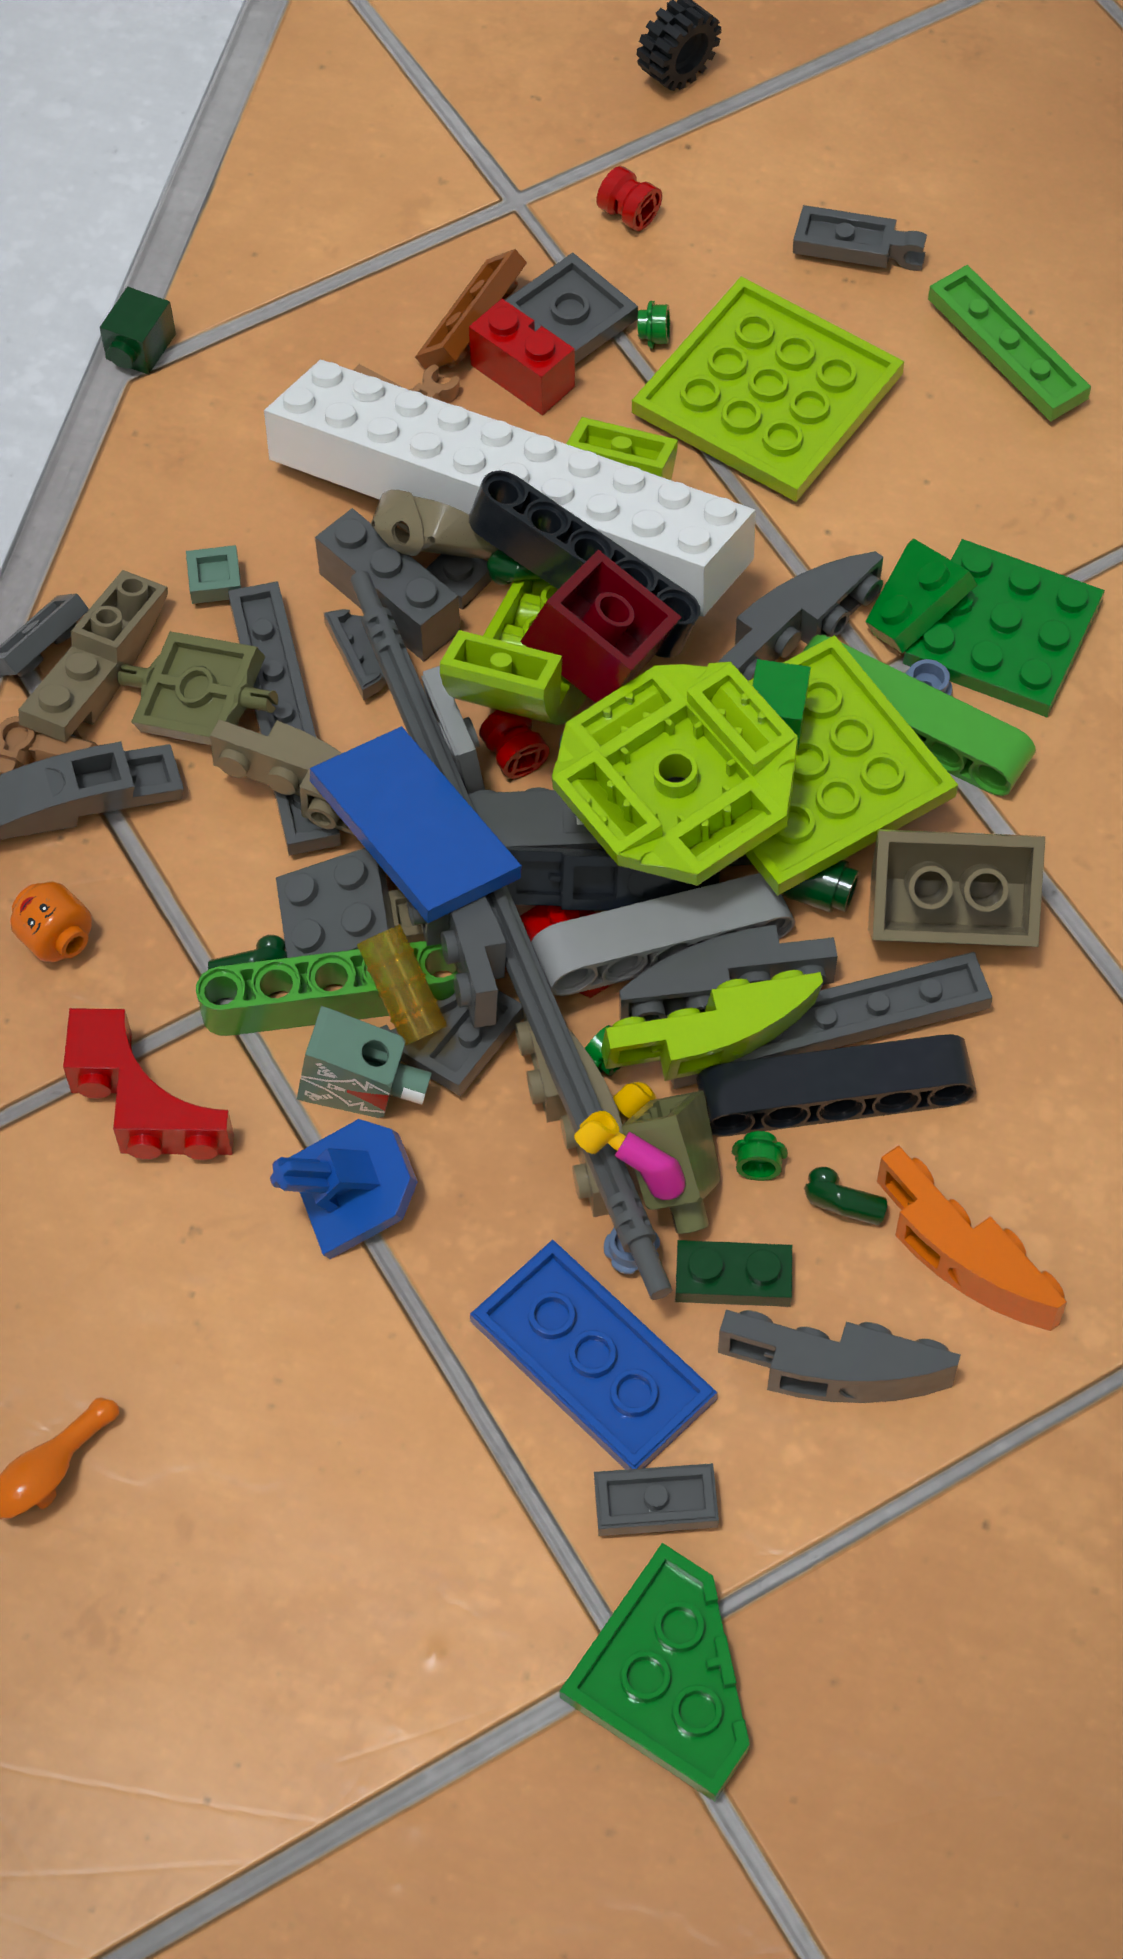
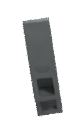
(804, 607)
(82, 783)
(478, 949)
(692, 973)
(861, 1368)

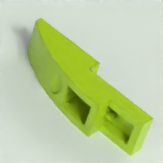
(735, 1023)

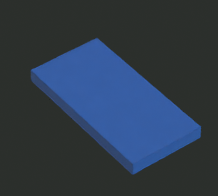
(415, 824)
(593, 1357)

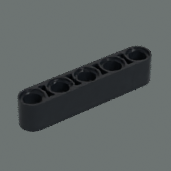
(558, 543)
(837, 1084)

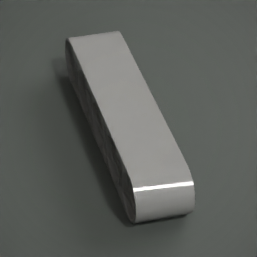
(633, 938)

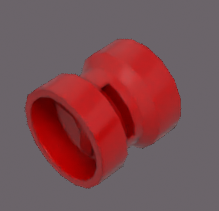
(632, 200)
(516, 745)

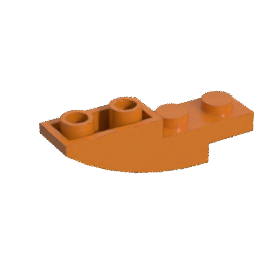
(976, 1261)

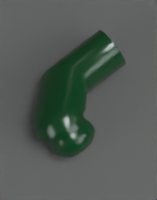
(827, 1194)

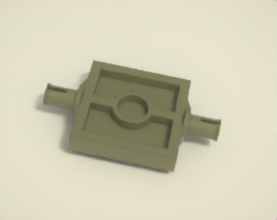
(197, 685)

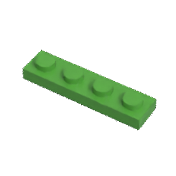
(1009, 343)

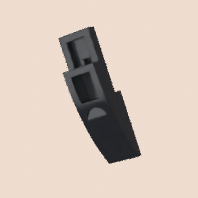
(586, 880)

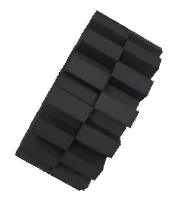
(678, 43)

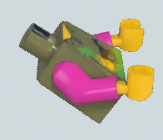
(667, 1147)

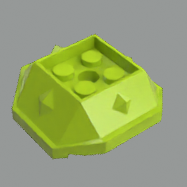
(689, 726)

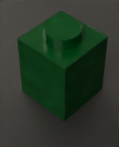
(137, 330)

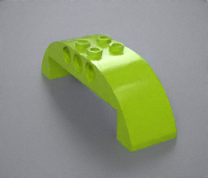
(497, 667)

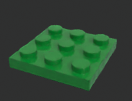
(1011, 631)

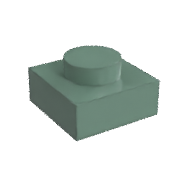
(212, 573)

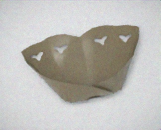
(430, 525)

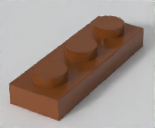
(491, 283)

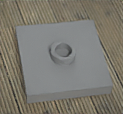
(457, 732)

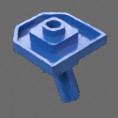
(350, 1184)

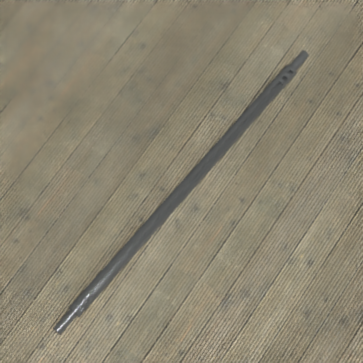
(521, 960)

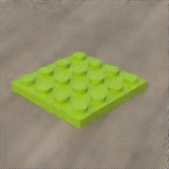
(768, 388)
(852, 772)

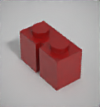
(523, 361)

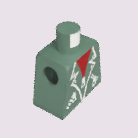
(357, 1067)

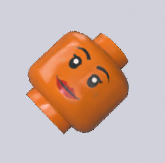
(50, 921)

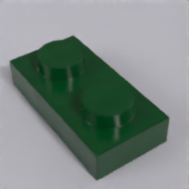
(734, 1273)

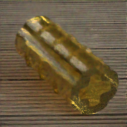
(401, 984)

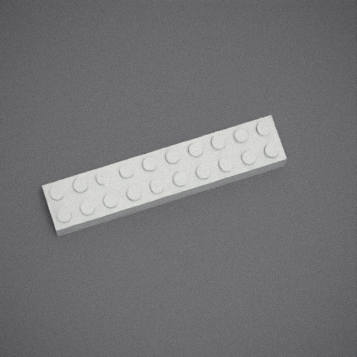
(398, 439)

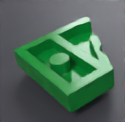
(917, 595)

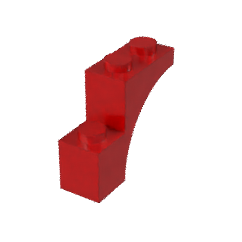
(146, 1116)

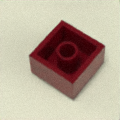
(601, 627)

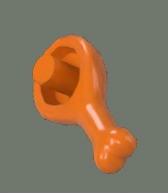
(37, 1473)

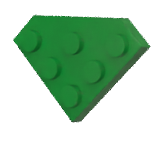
(667, 1676)

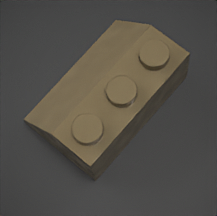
(956, 888)

